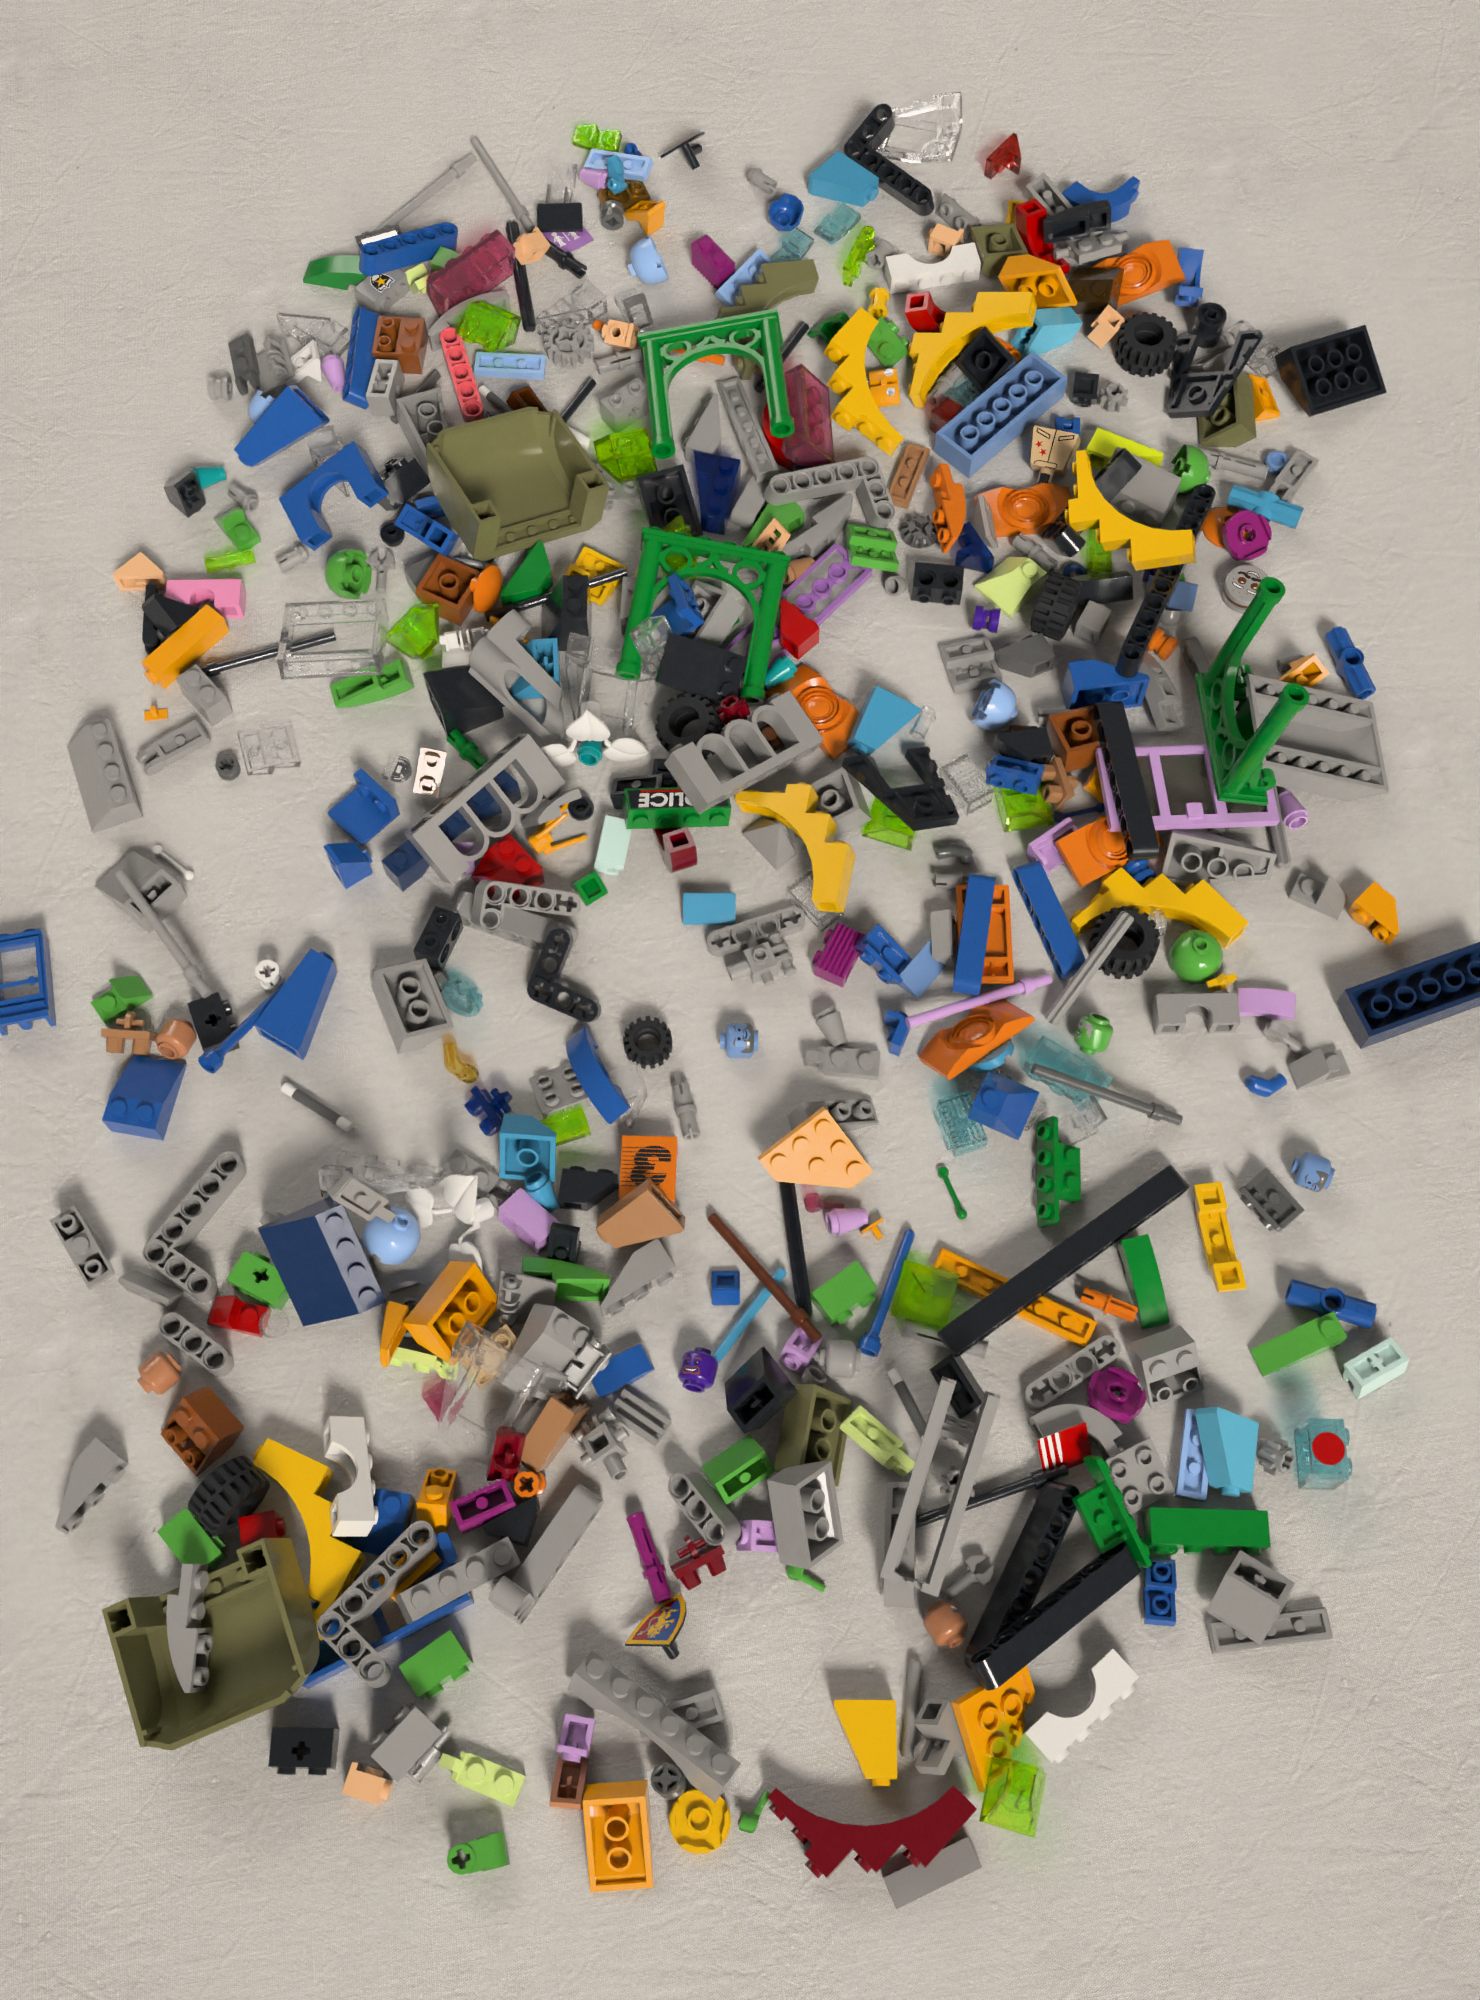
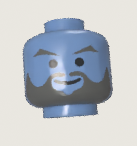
(739, 1040)
(1312, 1171)

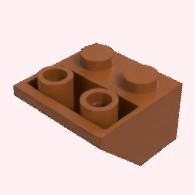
(401, 340)
(201, 1429)

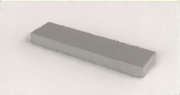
(1288, 1629)

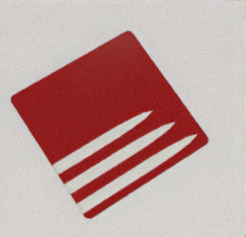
(1065, 1447)

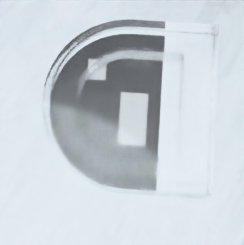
(397, 769)

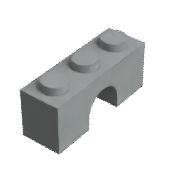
(1217, 1008)

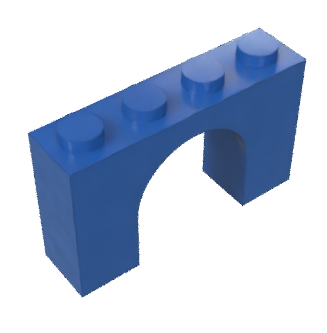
(305, 499)

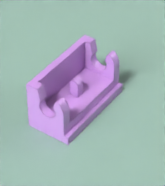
(1044, 846)
(527, 1220)

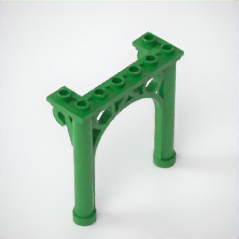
(710, 339)
(771, 571)
(1234, 761)

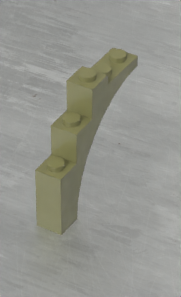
(772, 286)

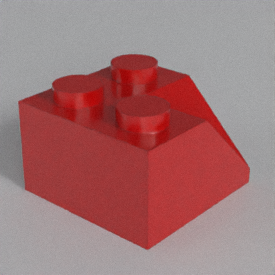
(508, 863)

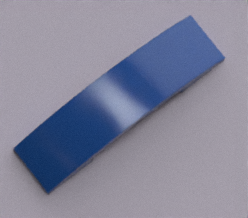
(594, 1077)

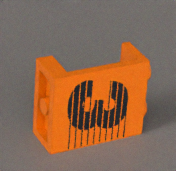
(649, 1158)

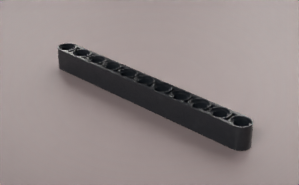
(1162, 588)
(1062, 1261)

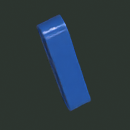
(406, 248)
(360, 358)
(1049, 919)
(973, 934)

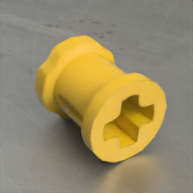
(879, 299)

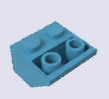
(548, 657)

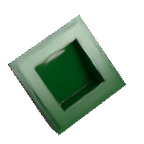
(589, 887)

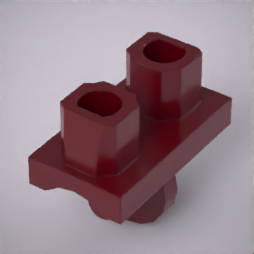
(505, 1454)
(709, 1555)

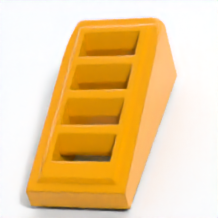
(392, 1331)

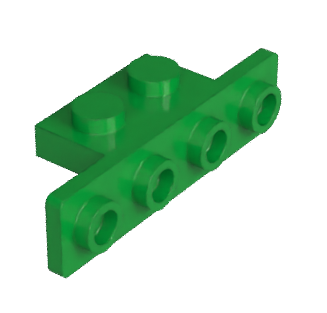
(1056, 1172)
(1106, 1515)

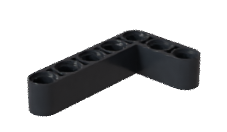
(868, 155)
(1110, 482)

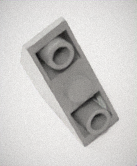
(83, 1247)

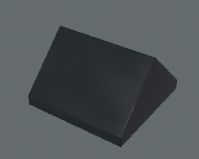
(985, 360)

